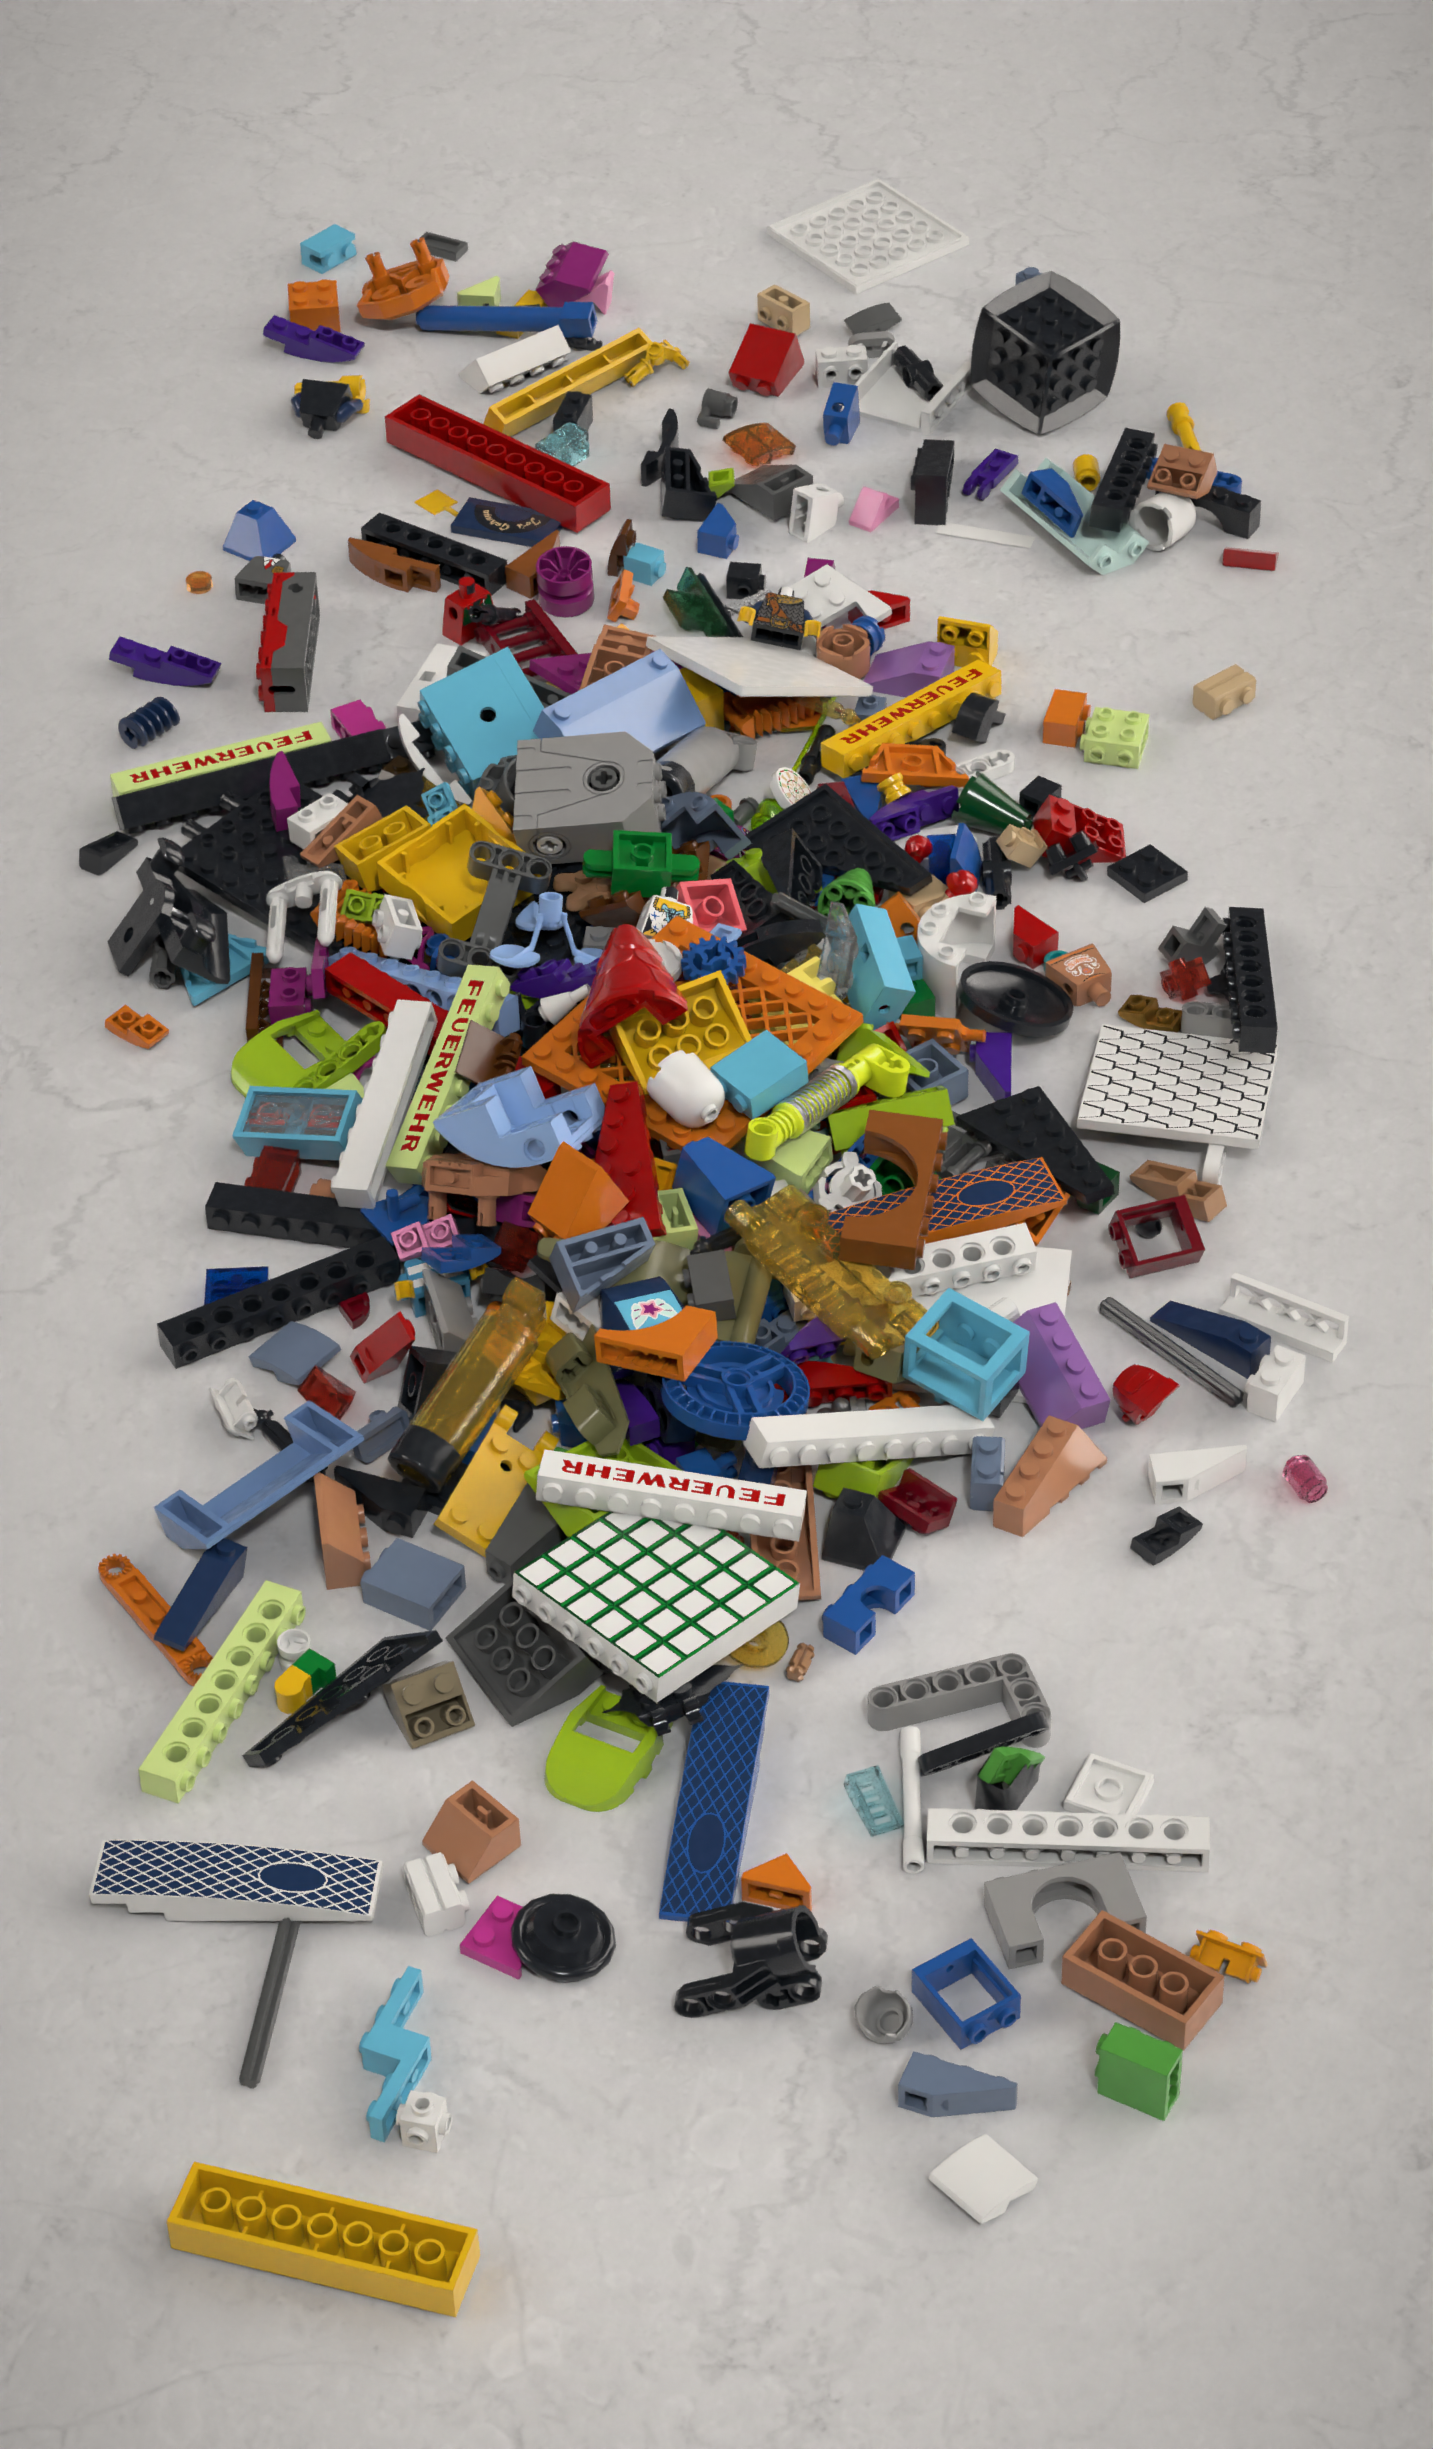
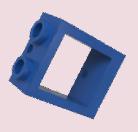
(953, 1966)

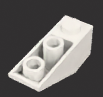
(1190, 1473)

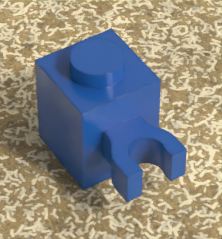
(703, 1463)

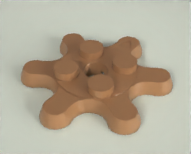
(582, 888)

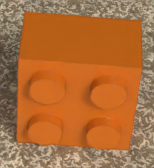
(314, 304)

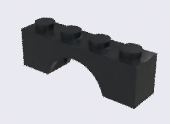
(1235, 511)

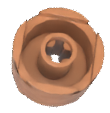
(845, 649)

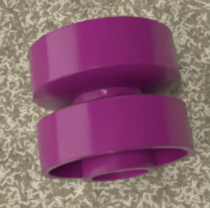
(565, 581)

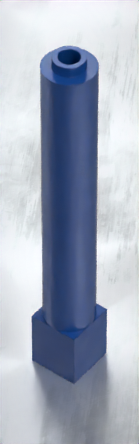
(574, 318)

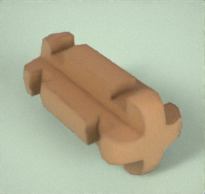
(800, 1662)

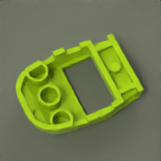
(270, 1065)
(592, 1771)

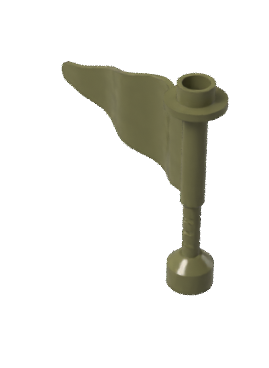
(749, 1287)

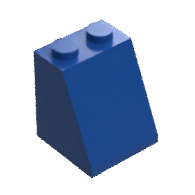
(717, 1178)

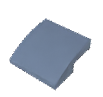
(294, 1352)

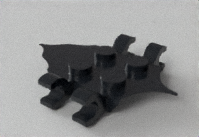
(388, 794)
(680, 1703)

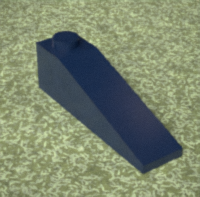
(1216, 1335)
(203, 1593)

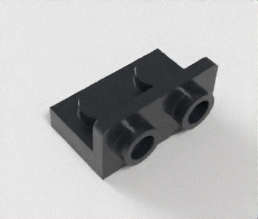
(423, 743)

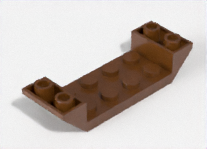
(627, 907)

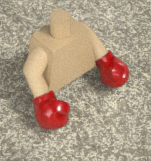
(958, 882)

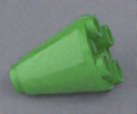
(850, 889)

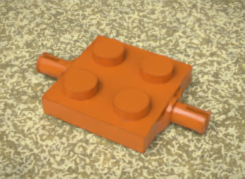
(945, 1031)

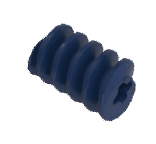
(148, 722)

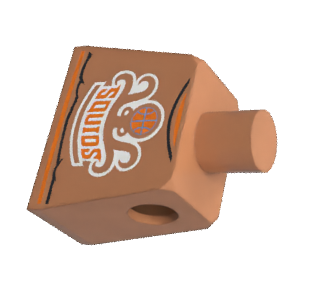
(1082, 975)

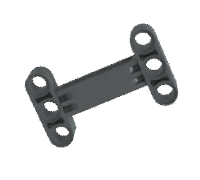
(496, 905)

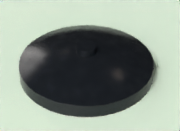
(1015, 999)

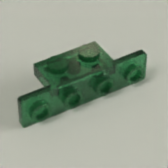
(694, 607)

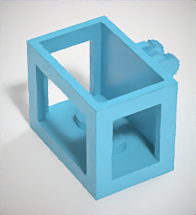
(970, 1356)

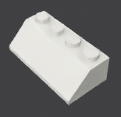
(517, 360)

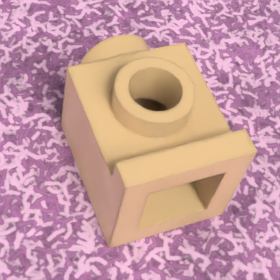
(1021, 845)

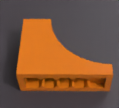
(663, 1349)

